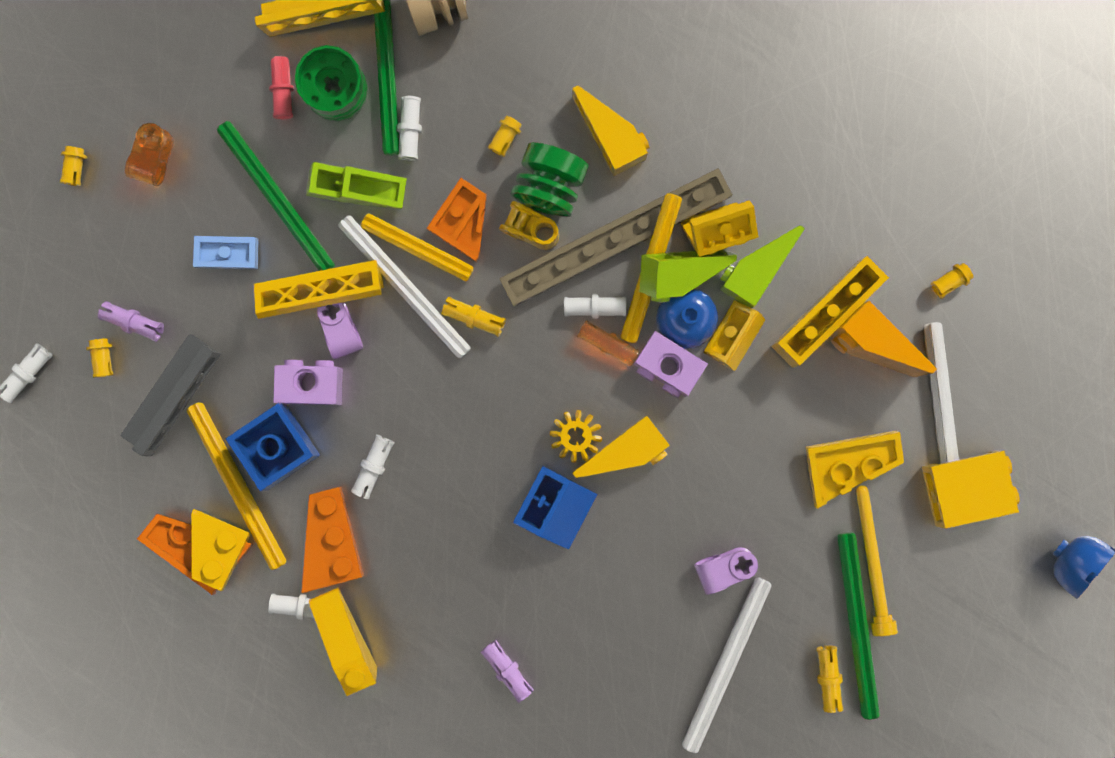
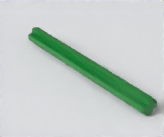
(386, 81)
(275, 196)
(858, 626)

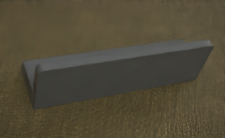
(170, 395)

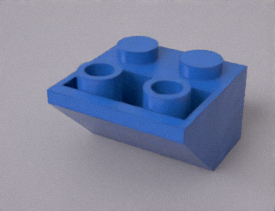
(555, 508)

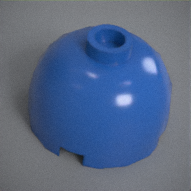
(688, 319)
(1080, 563)

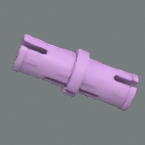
(131, 321)
(507, 671)

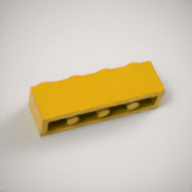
(829, 312)

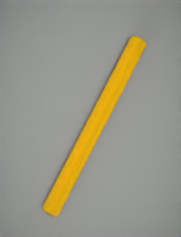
(236, 485)

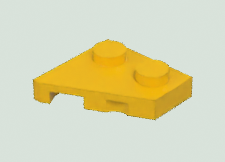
(215, 549)

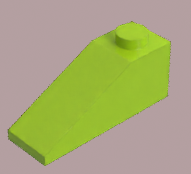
(679, 272)
(754, 272)

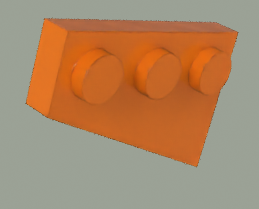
(173, 543)
(329, 543)

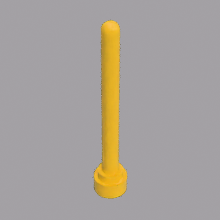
(883, 622)

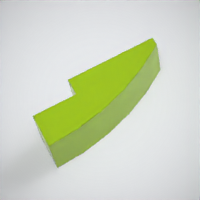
(355, 186)

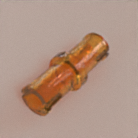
(608, 343)

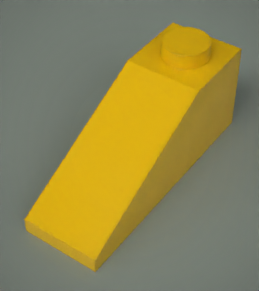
(613, 134)
(630, 449)
(343, 642)

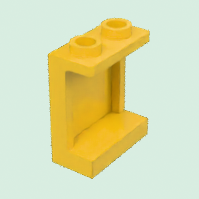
(971, 489)

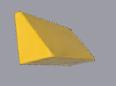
(734, 335)

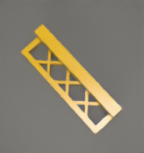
(294, 15)
(317, 289)

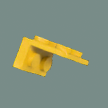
(721, 228)

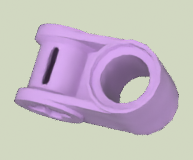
(340, 333)
(720, 570)

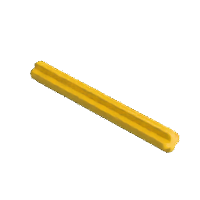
(658, 244)

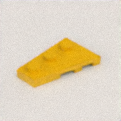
(849, 462)

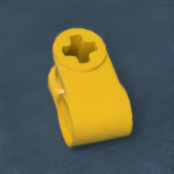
(525, 223)

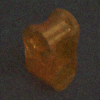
(149, 158)

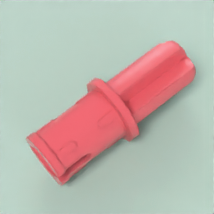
(281, 88)

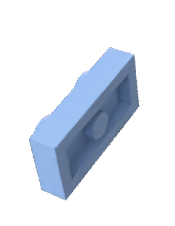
(225, 252)

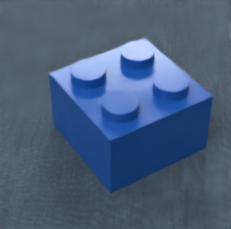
(272, 447)

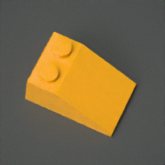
(875, 339)

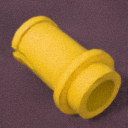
(505, 135)
(72, 165)
(952, 280)
(100, 357)

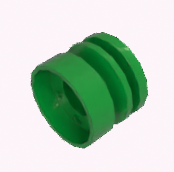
(328, 66)
(551, 174)

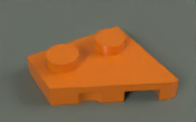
(461, 219)

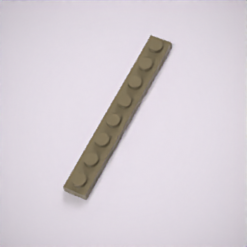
(611, 239)

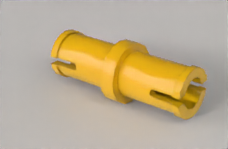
(473, 316)
(829, 678)

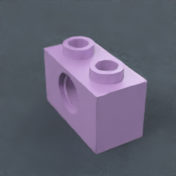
(688, 365)
(289, 387)

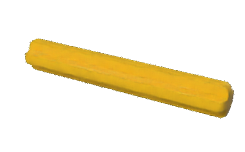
(417, 247)

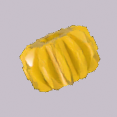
(586, 434)

